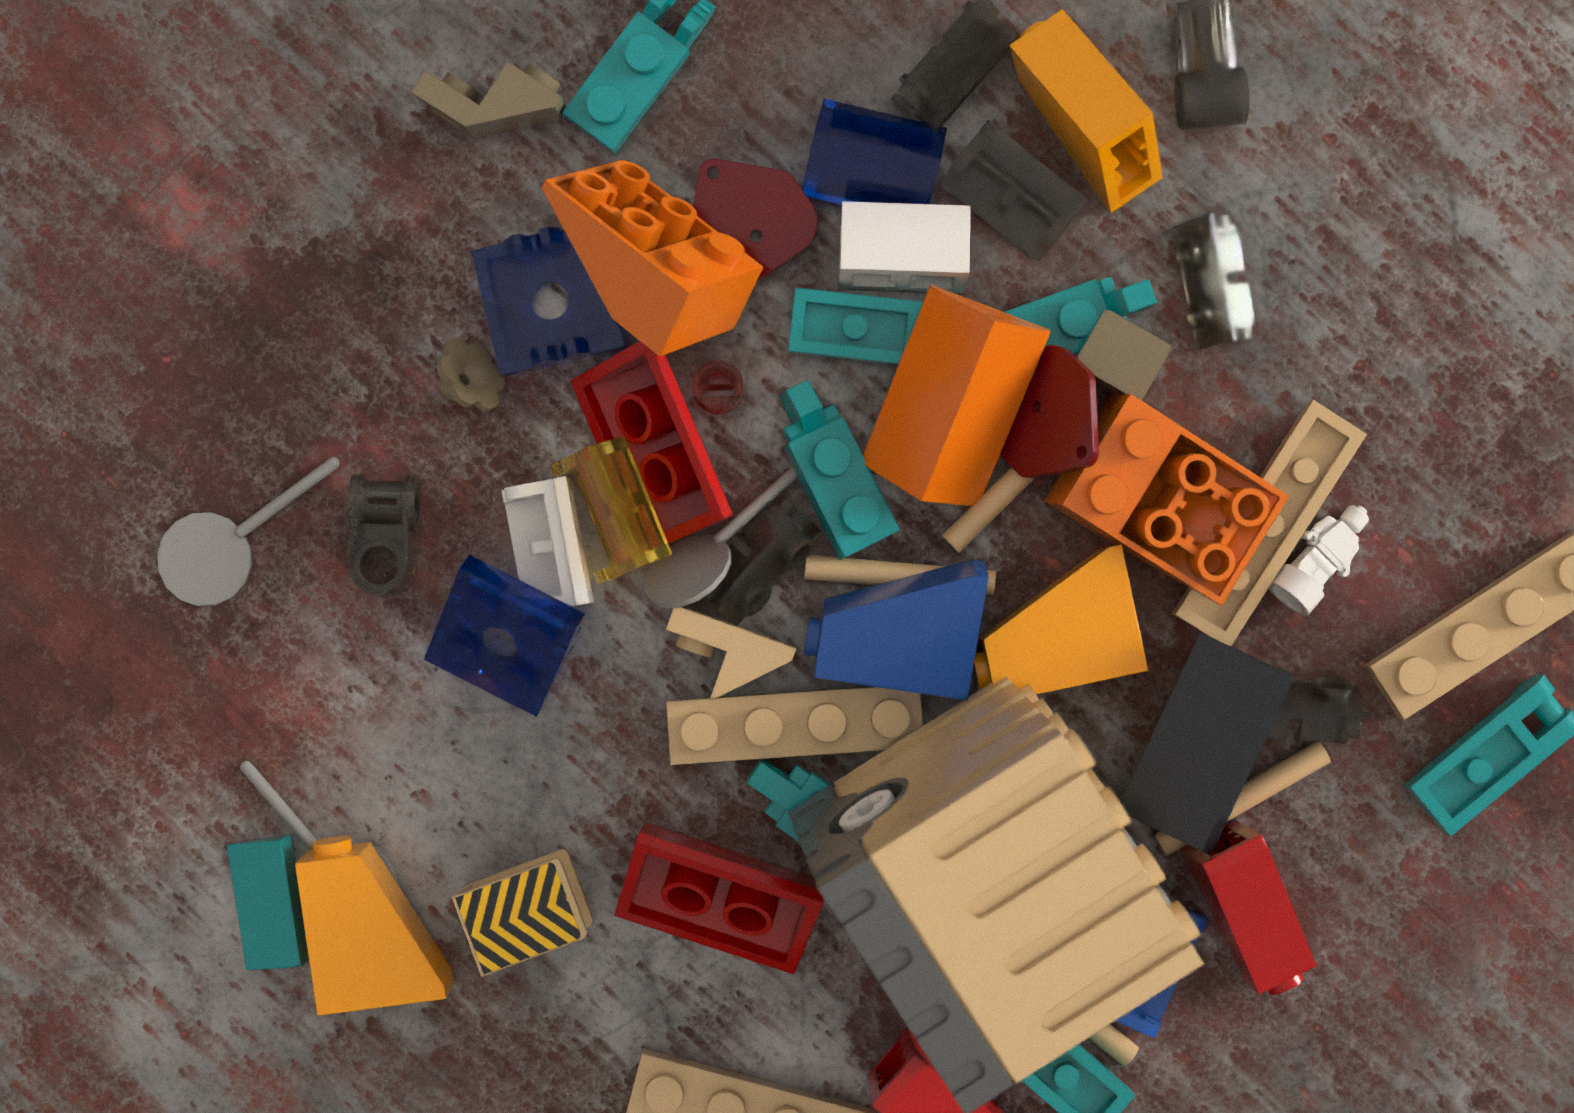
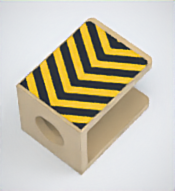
(523, 911)

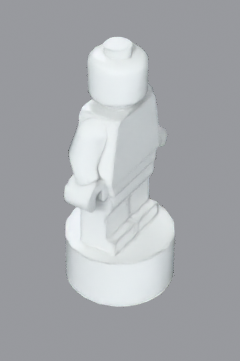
(1329, 550)

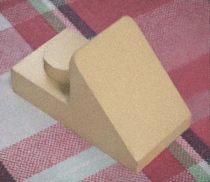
(747, 652)

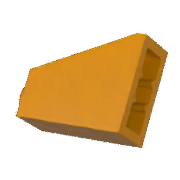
(1089, 109)
(1069, 632)
(364, 933)

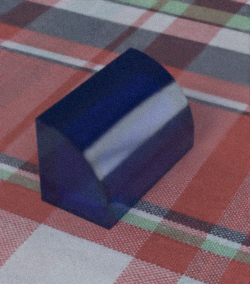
(871, 157)

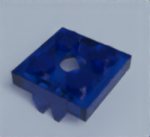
(520, 337)
(538, 623)

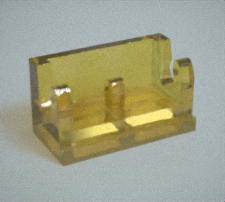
(617, 506)

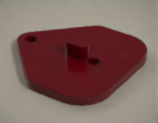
(756, 199)
(1066, 423)

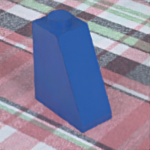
(904, 632)

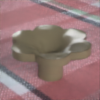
(469, 375)

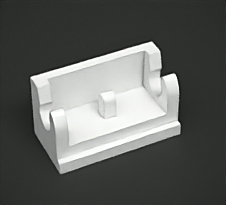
(904, 247)
(549, 539)

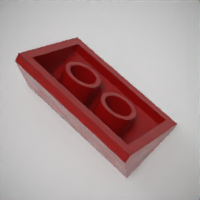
(640, 399)
(719, 898)

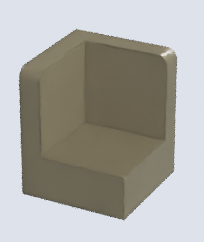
(1123, 355)

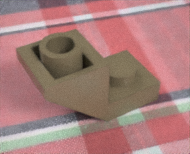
(511, 103)

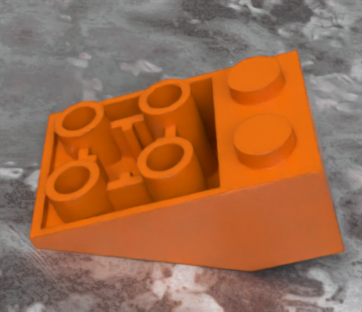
(652, 256)
(1169, 498)

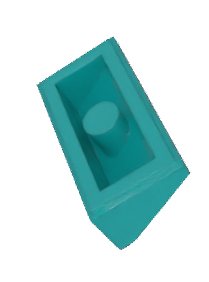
(268, 903)

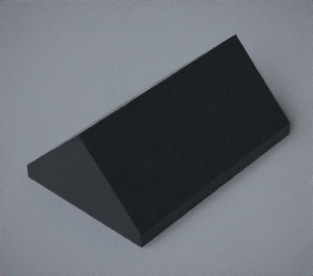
(1206, 743)

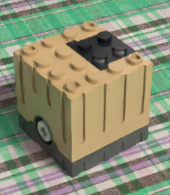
(995, 889)

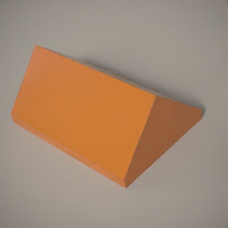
(953, 398)

